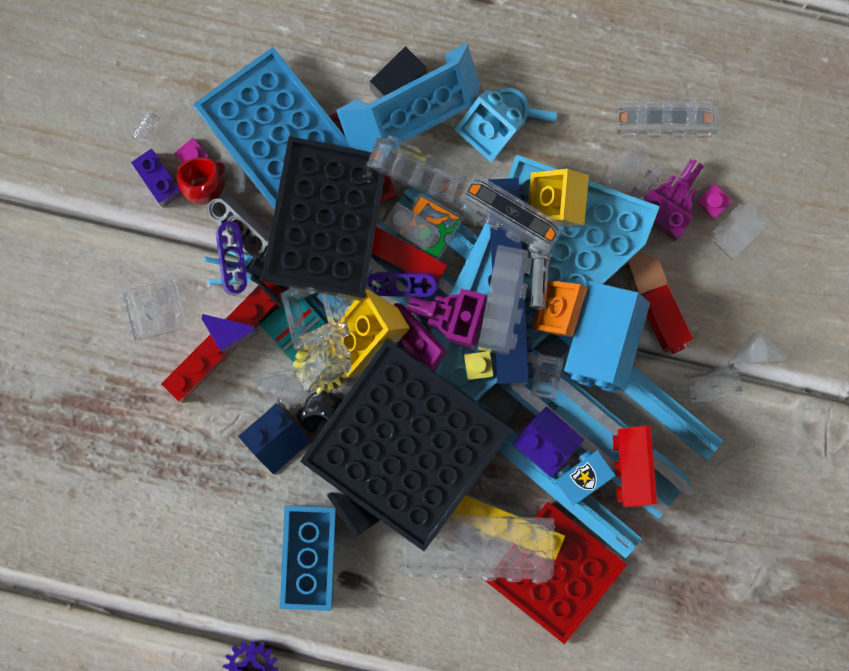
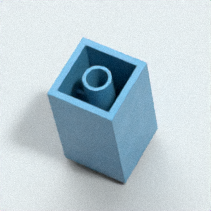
(607, 337)

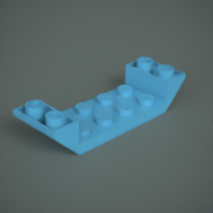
(415, 105)

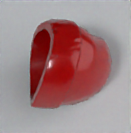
(201, 180)

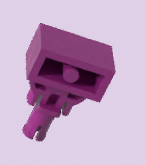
(674, 204)
(458, 316)

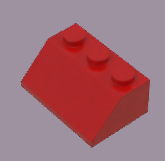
(635, 466)

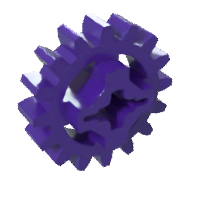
(251, 655)

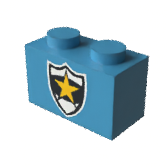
(584, 477)

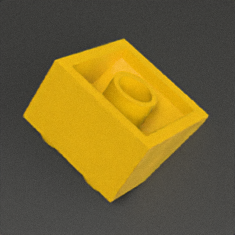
(560, 195)

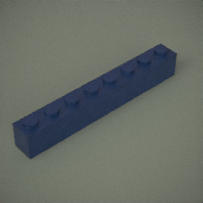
(513, 368)

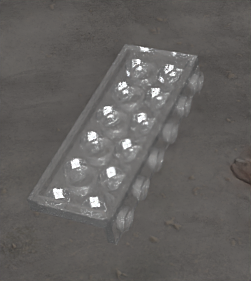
(486, 548)

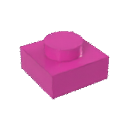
(190, 150)
(714, 201)

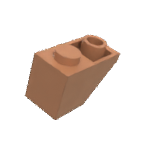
(645, 273)

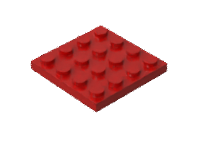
(579, 580)

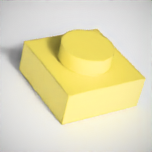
(478, 365)

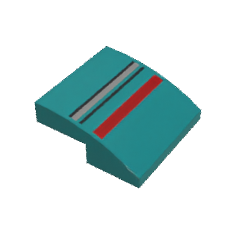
(278, 329)

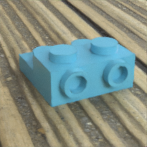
(490, 124)

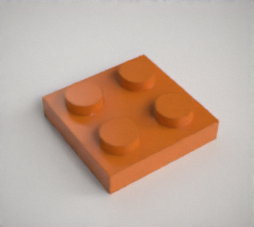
(562, 310)

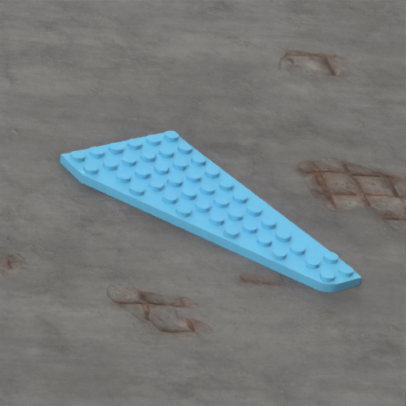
(612, 234)

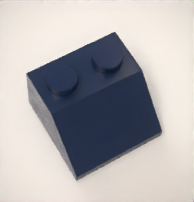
(274, 438)

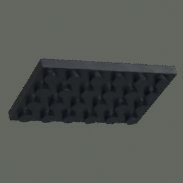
(323, 220)

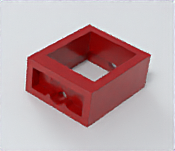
(667, 320)

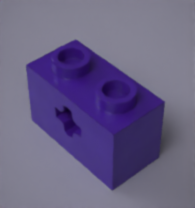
(156, 177)

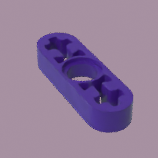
(222, 240)
(420, 291)

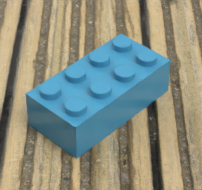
(308, 558)

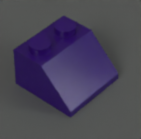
(548, 441)

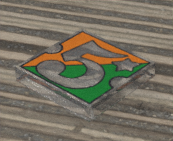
(440, 217)

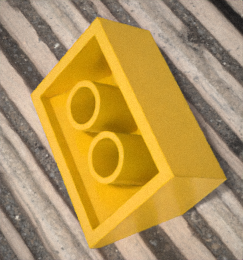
(369, 326)

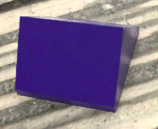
(228, 333)

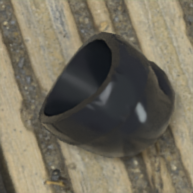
(318, 410)

